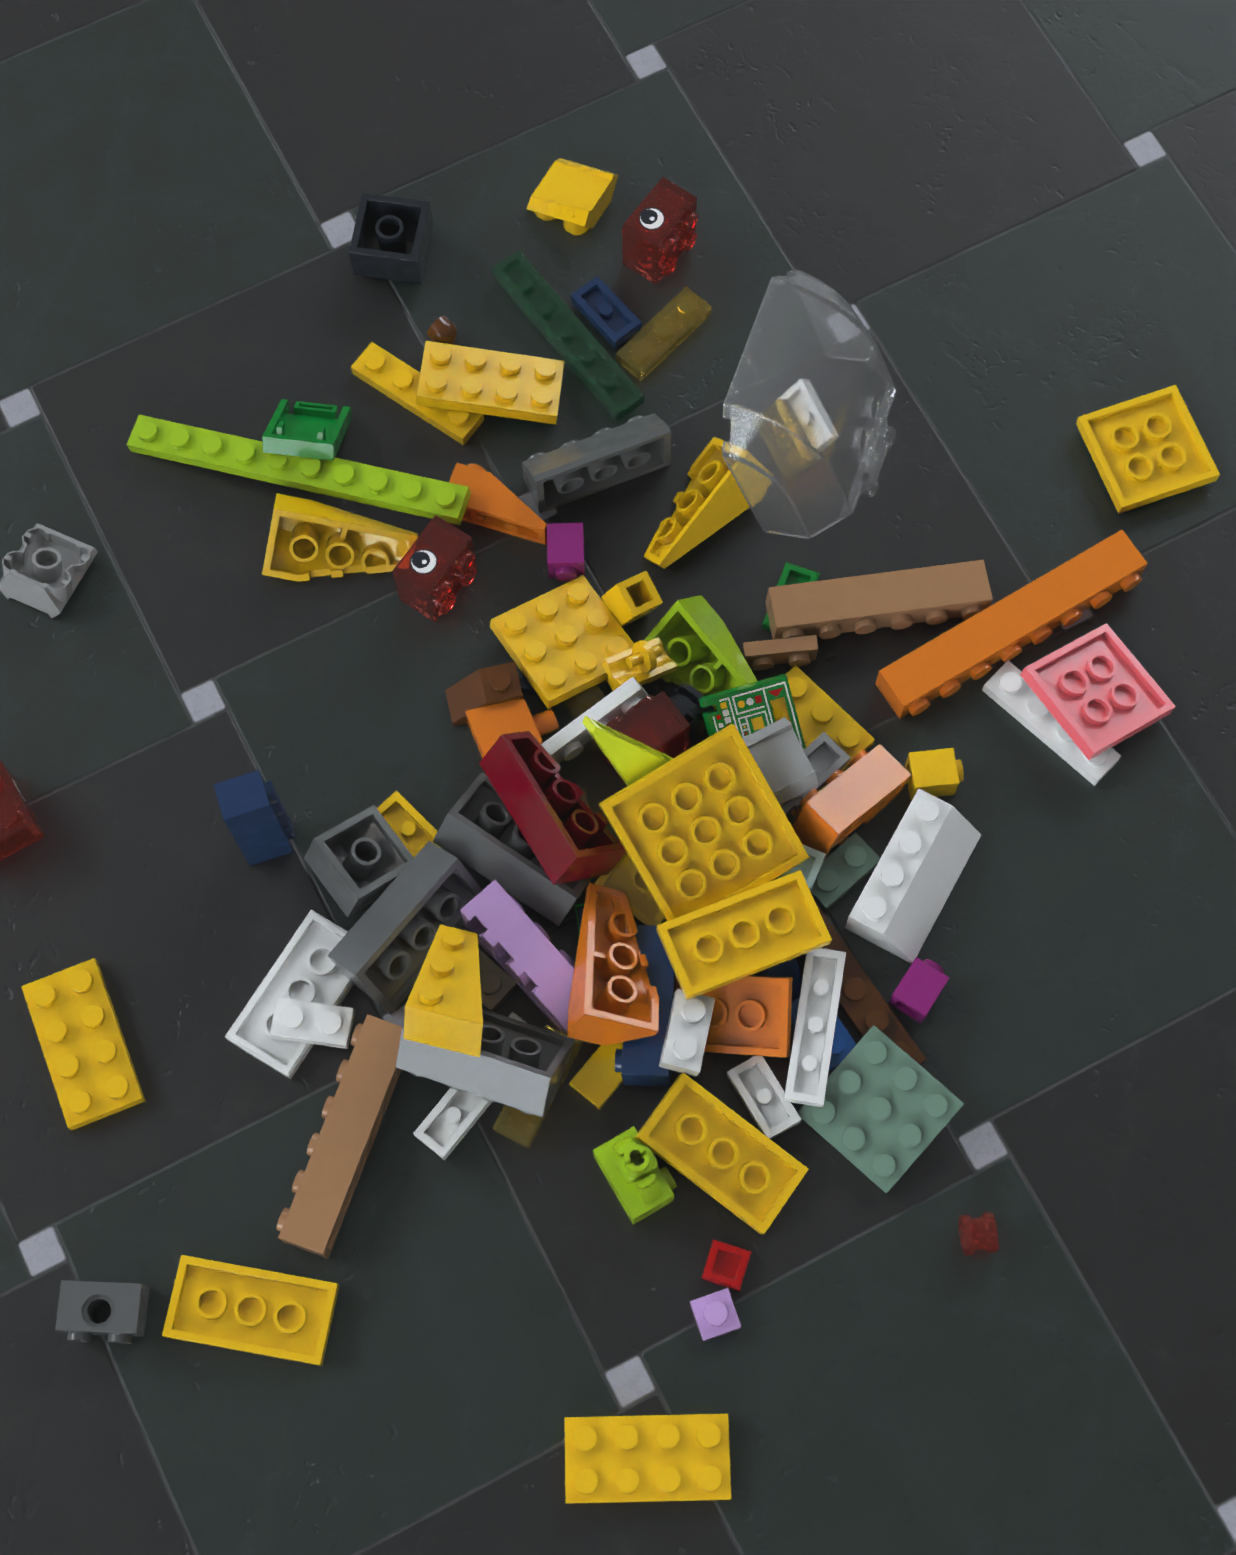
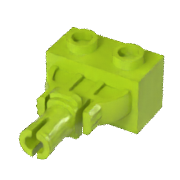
(635, 1175)

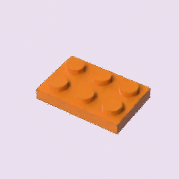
(751, 1017)

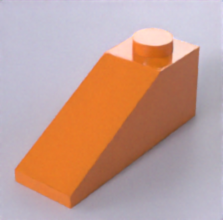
(496, 506)

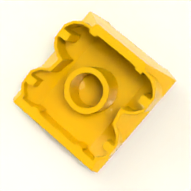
(573, 194)

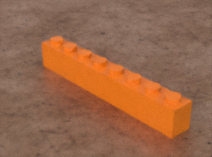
(1011, 624)

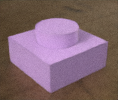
(715, 1314)

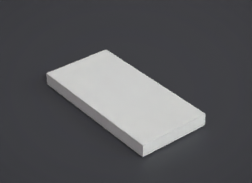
(299, 974)

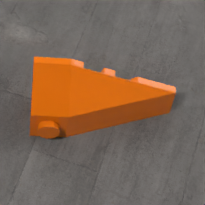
(610, 982)

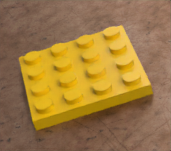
(704, 826)

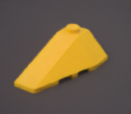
(700, 511)
(325, 541)

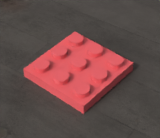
(1097, 691)

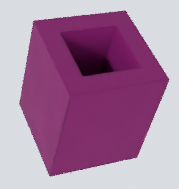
(565, 551)
(919, 989)

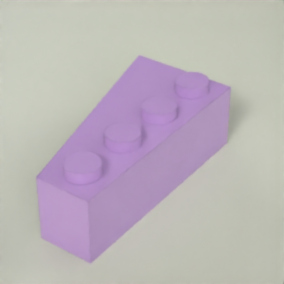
(522, 950)

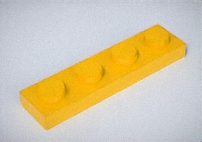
(401, 384)

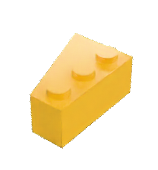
(447, 995)

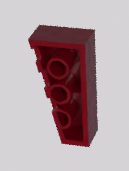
(550, 811)

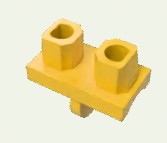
(643, 661)

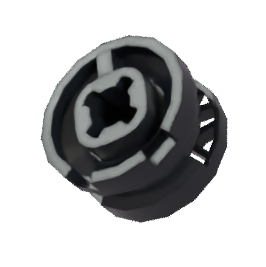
(688, 704)

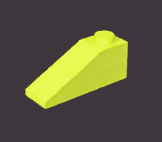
(626, 754)

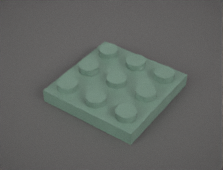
(881, 1109)

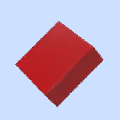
(726, 1265)

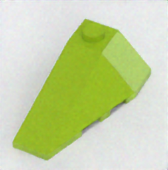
(701, 648)

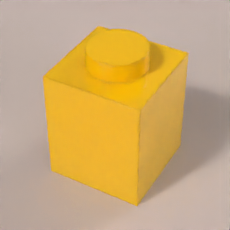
(632, 598)
(934, 772)

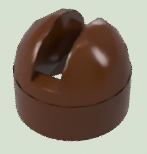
(442, 331)

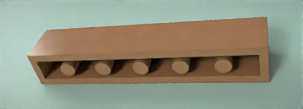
(878, 601)
(345, 1139)

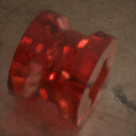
(978, 1233)

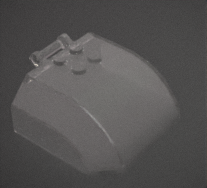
(807, 409)

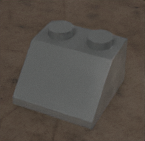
(358, 859)

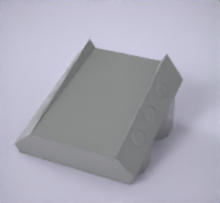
(45, 569)
(782, 760)

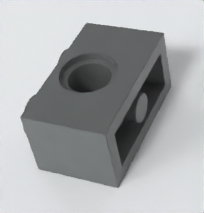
(81, 1298)

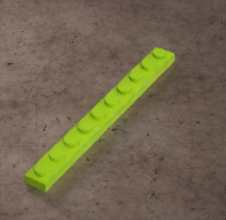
(333, 478)

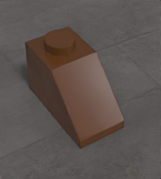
(483, 688)

